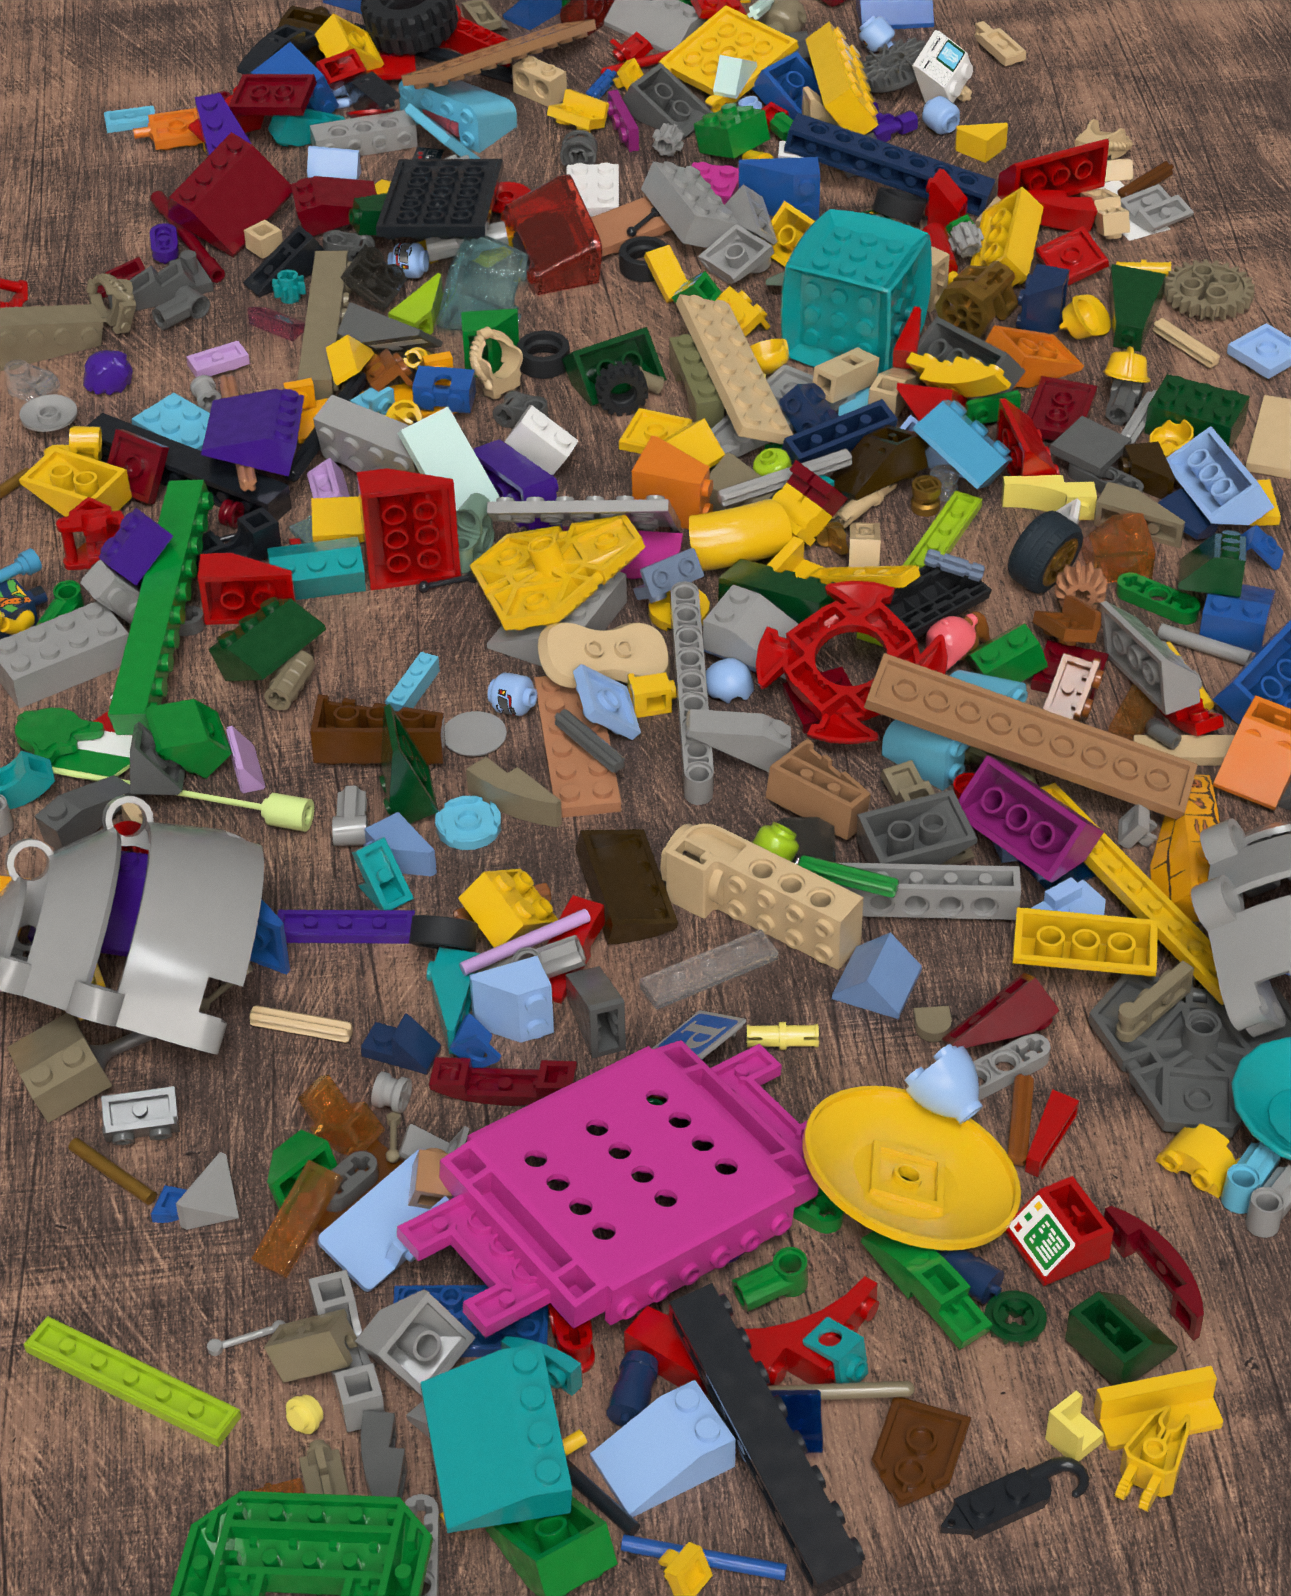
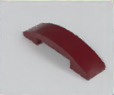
(498, 1085)
(1136, 1236)

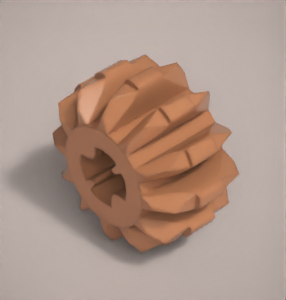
(1083, 583)

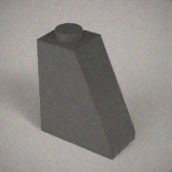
(597, 1011)

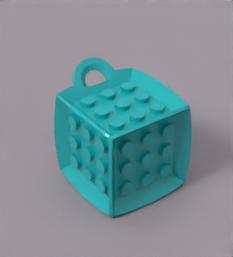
(853, 286)

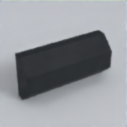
(934, 597)

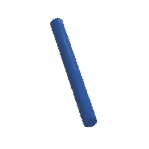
(714, 1558)

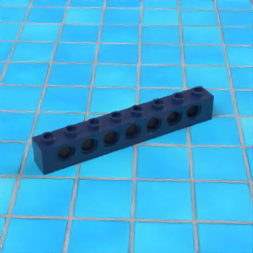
(881, 161)

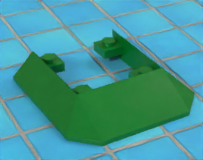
(305, 1547)

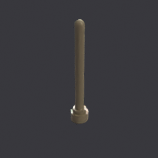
(856, 1390)

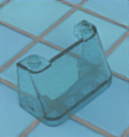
(480, 279)

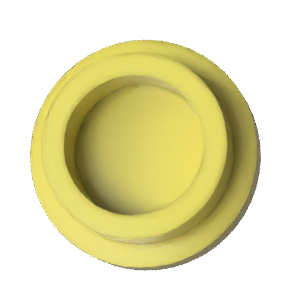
(304, 1414)

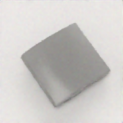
(1155, 208)

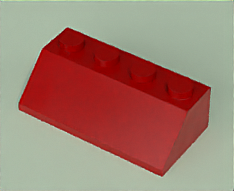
(1069, 170)

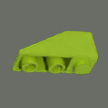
(421, 307)

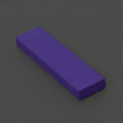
(347, 926)

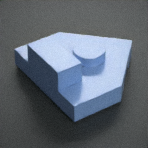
(1073, 897)

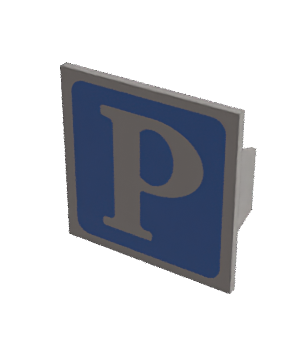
(704, 1032)

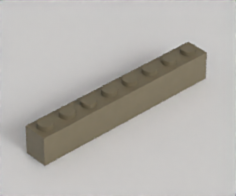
(325, 312)

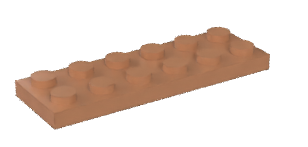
(574, 774)

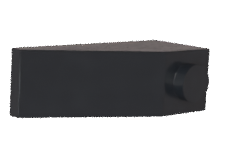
(293, 253)

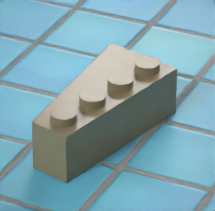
(47, 331)

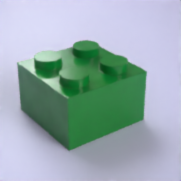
(731, 130)

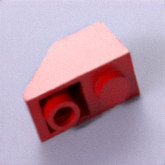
(945, 199)

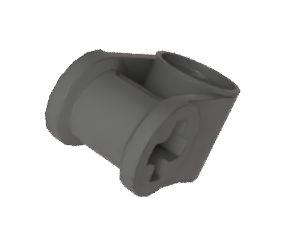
(345, 241)
(517, 407)

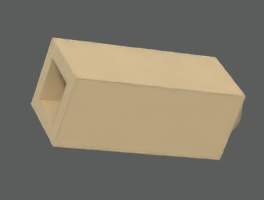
(846, 374)

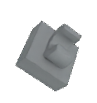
(1136, 827)

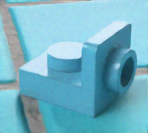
(375, 400)

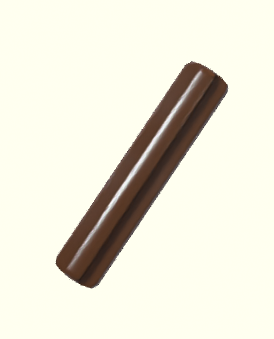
(1147, 180)

